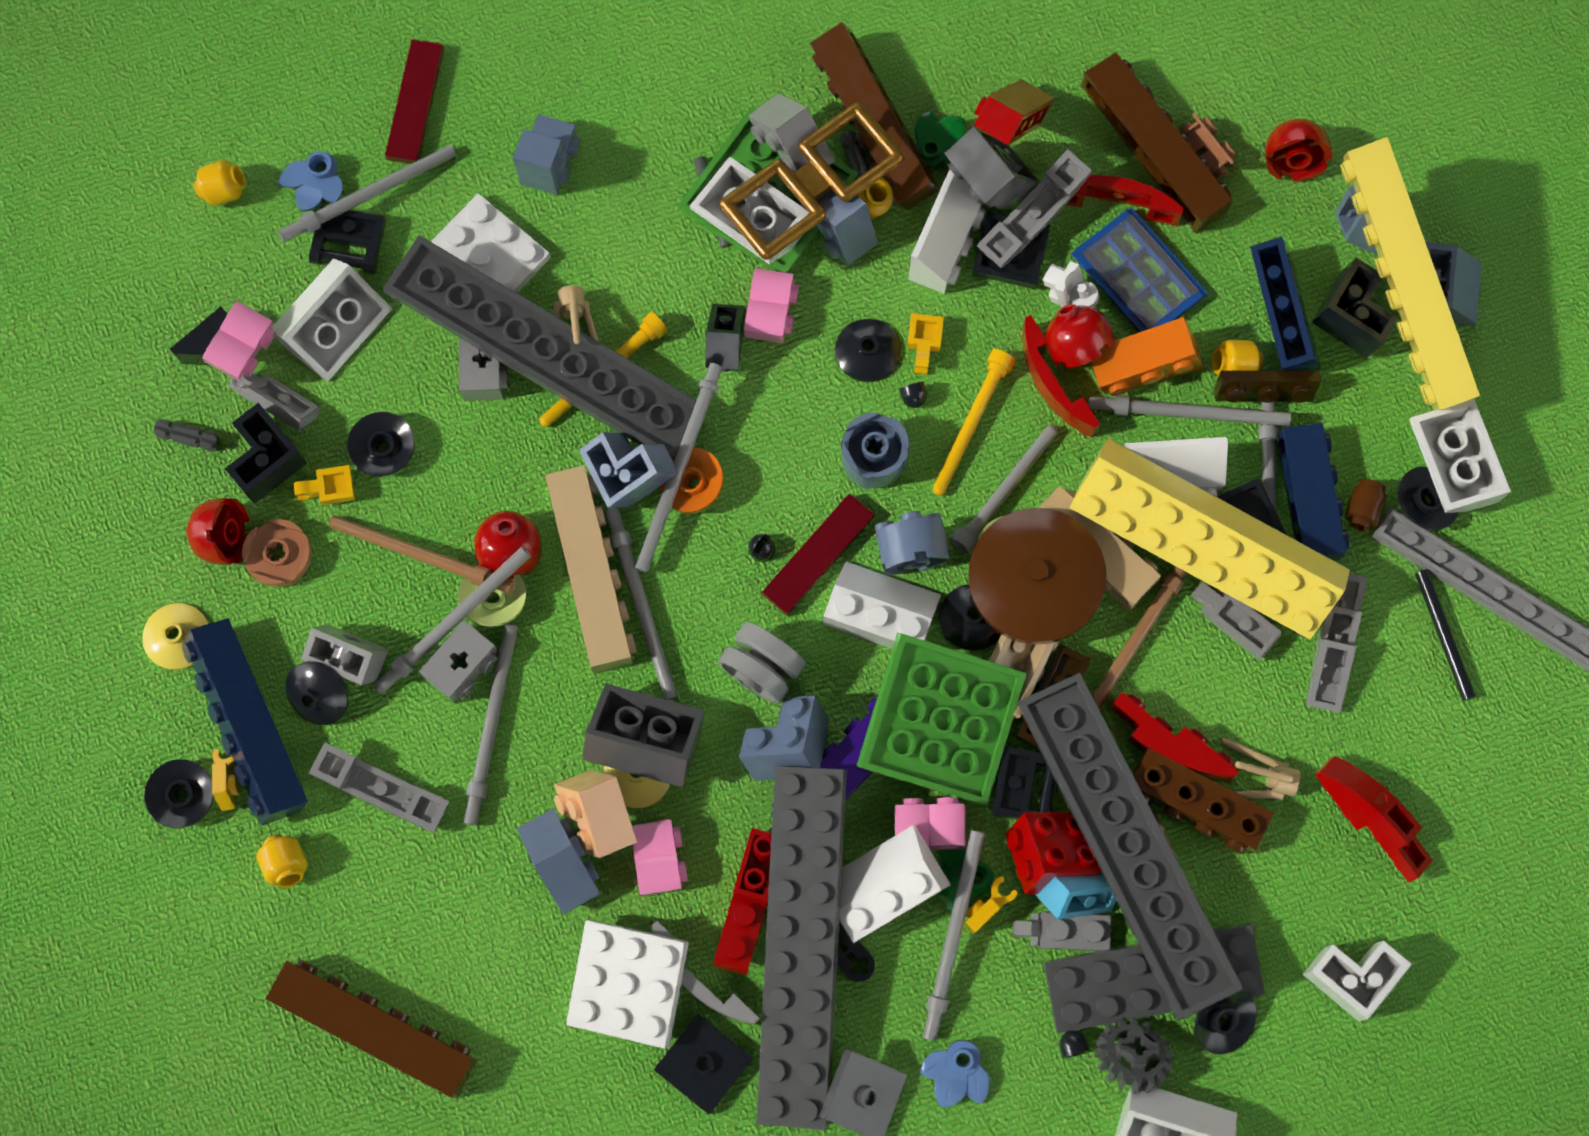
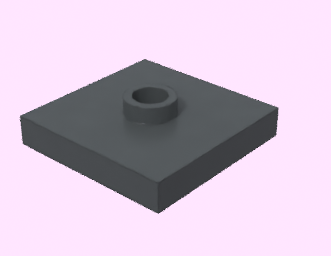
(863, 1095)

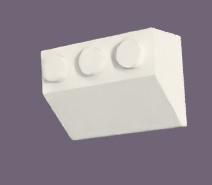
(765, 208)
(946, 236)
(331, 319)
(1460, 457)
(1194, 460)
(879, 606)
(888, 883)
(1172, 1115)

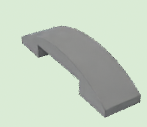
(1036, 210)
(379, 788)
(732, 1008)

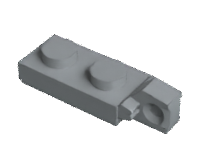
(277, 400)
(1237, 620)
(1075, 933)

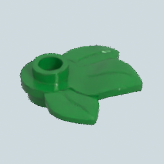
(938, 135)
(953, 863)

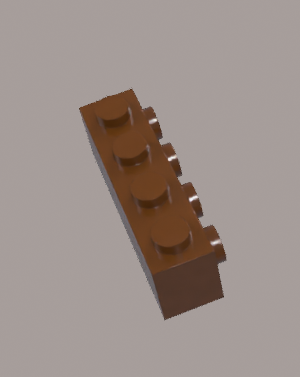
(1202, 803)

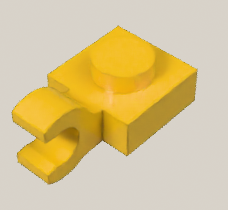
(924, 336)
(331, 486)
(224, 781)
(981, 912)

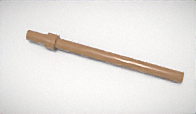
(476, 574)
(1170, 587)

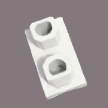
(1069, 286)

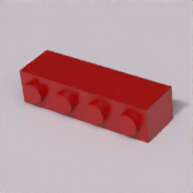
(1012, 111)

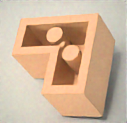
(599, 810)

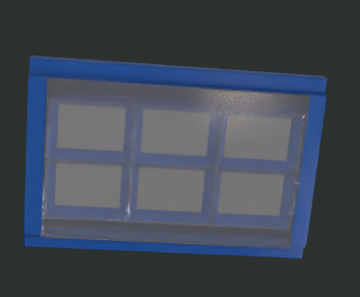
(1138, 272)

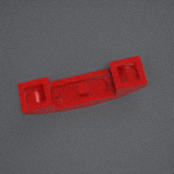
(1131, 192)
(1075, 414)

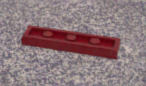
(414, 101)
(818, 554)

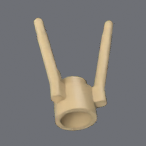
(573, 306)
(1279, 776)

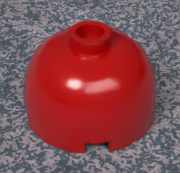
(1297, 150)
(1078, 335)
(218, 531)
(502, 536)

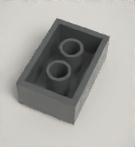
(991, 170)
(643, 735)

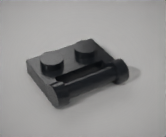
(350, 229)
(1016, 783)

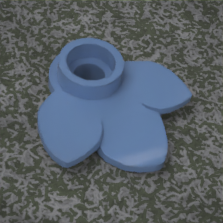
(310, 185)
(957, 1079)

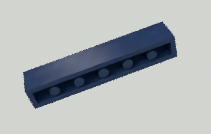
(244, 722)

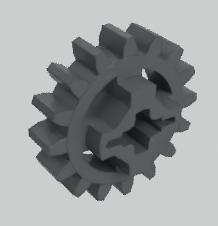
(1134, 1055)

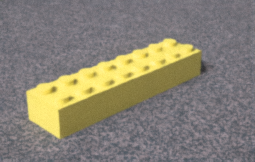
(1410, 275)
(1210, 539)

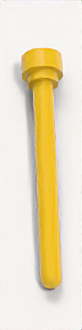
(651, 328)
(999, 364)

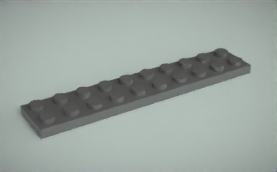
(540, 346)
(1129, 847)
(801, 946)

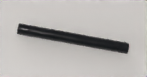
(1445, 635)

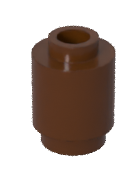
(1366, 505)

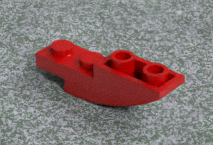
(1186, 748)
(1372, 805)
(747, 906)

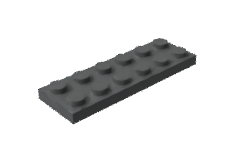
(1120, 984)

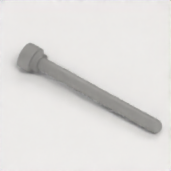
(965, 538)

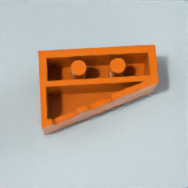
(1148, 357)

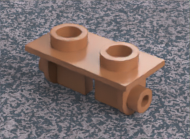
(1218, 155)

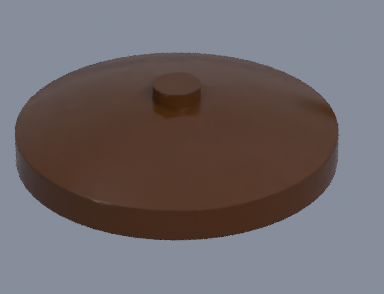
(1037, 576)

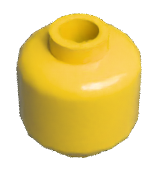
(219, 182)
(877, 198)
(1237, 356)
(282, 861)

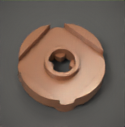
(269, 536)

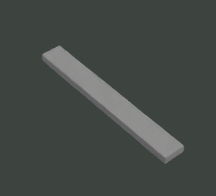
(1485, 586)

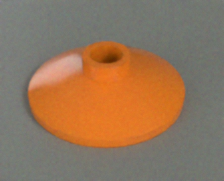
(708, 470)

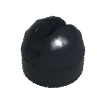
(914, 394)
(767, 551)
(1073, 1044)

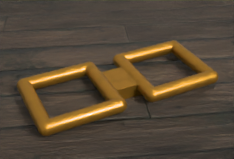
(811, 181)

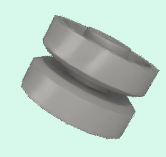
(761, 662)

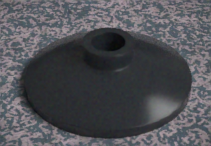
(863, 364)
(373, 431)
(1421, 501)
(959, 628)
(317, 693)
(167, 782)
(1226, 1023)

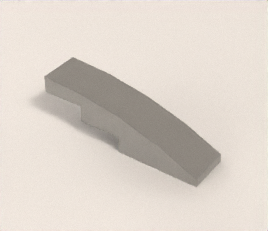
(1336, 648)

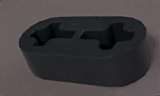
(859, 952)

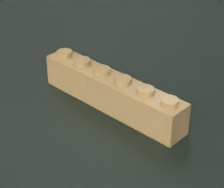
(589, 569)

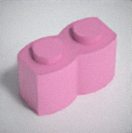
(769, 306)
(239, 341)
(939, 824)
(657, 858)

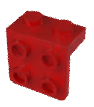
(1049, 847)

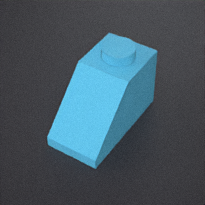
(1077, 896)

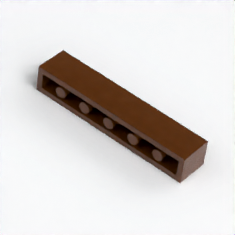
(856, 81)
(1156, 141)
(371, 1028)

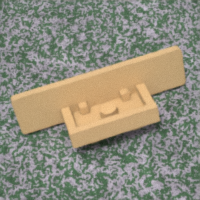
(1024, 658)

